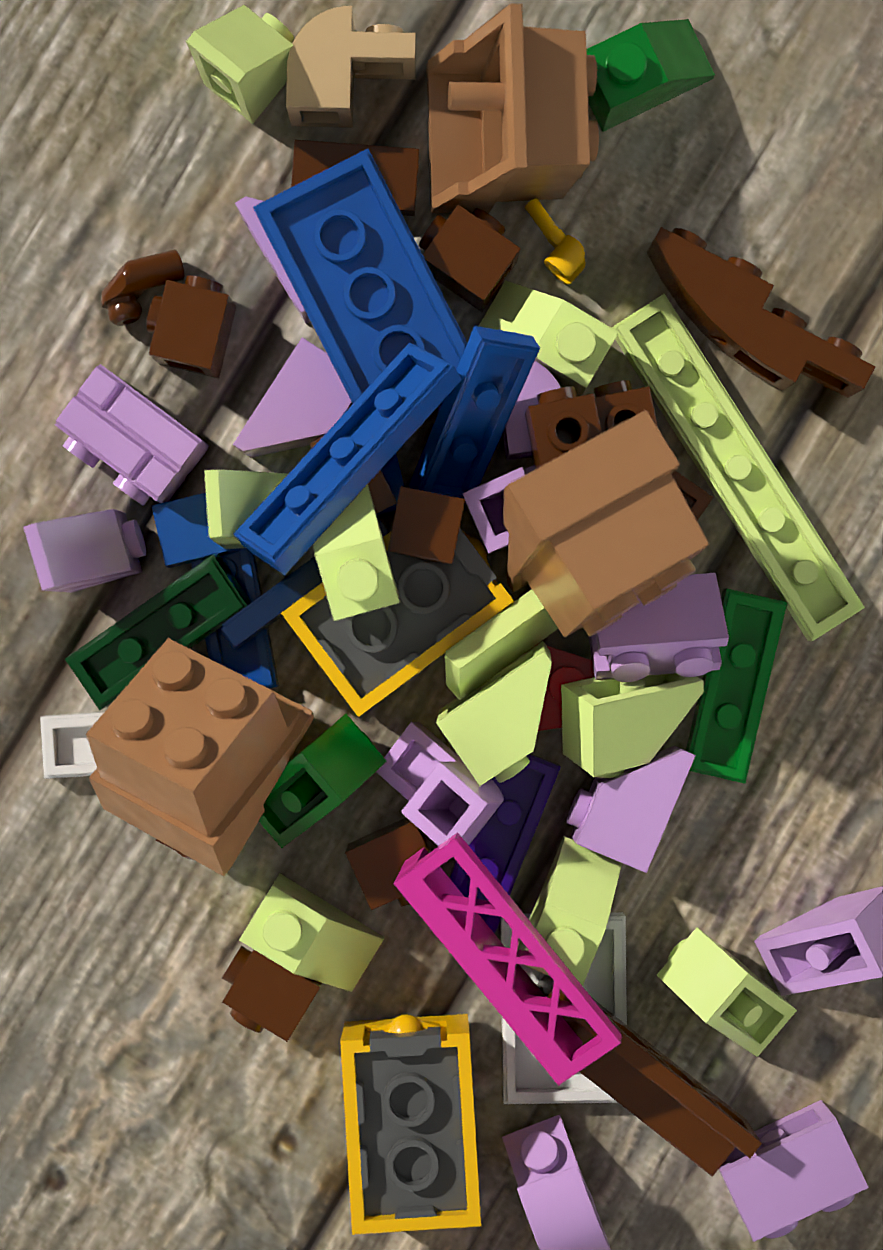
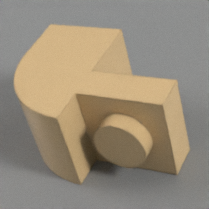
(330, 56)

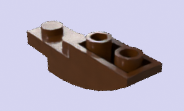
(727, 307)

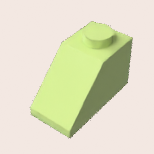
(243, 59)
(568, 338)
(233, 498)
(355, 561)
(500, 719)
(623, 723)
(575, 905)
(311, 936)
(725, 992)

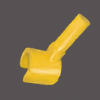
(568, 256)

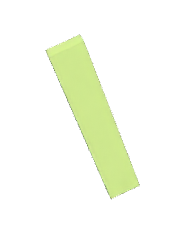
(737, 468)

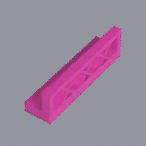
(498, 968)

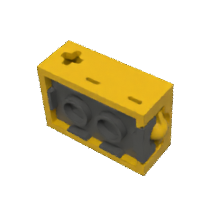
(387, 646)
(410, 1124)

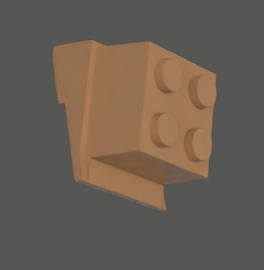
(509, 114)
(601, 528)
(194, 753)

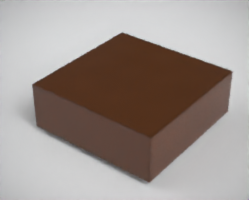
(426, 525)

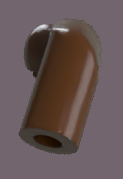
(133, 279)

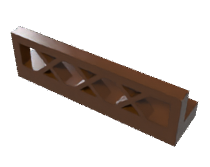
(664, 1095)

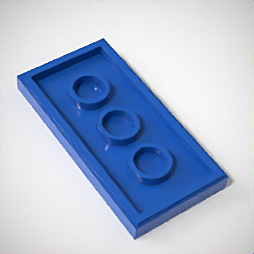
(358, 271)

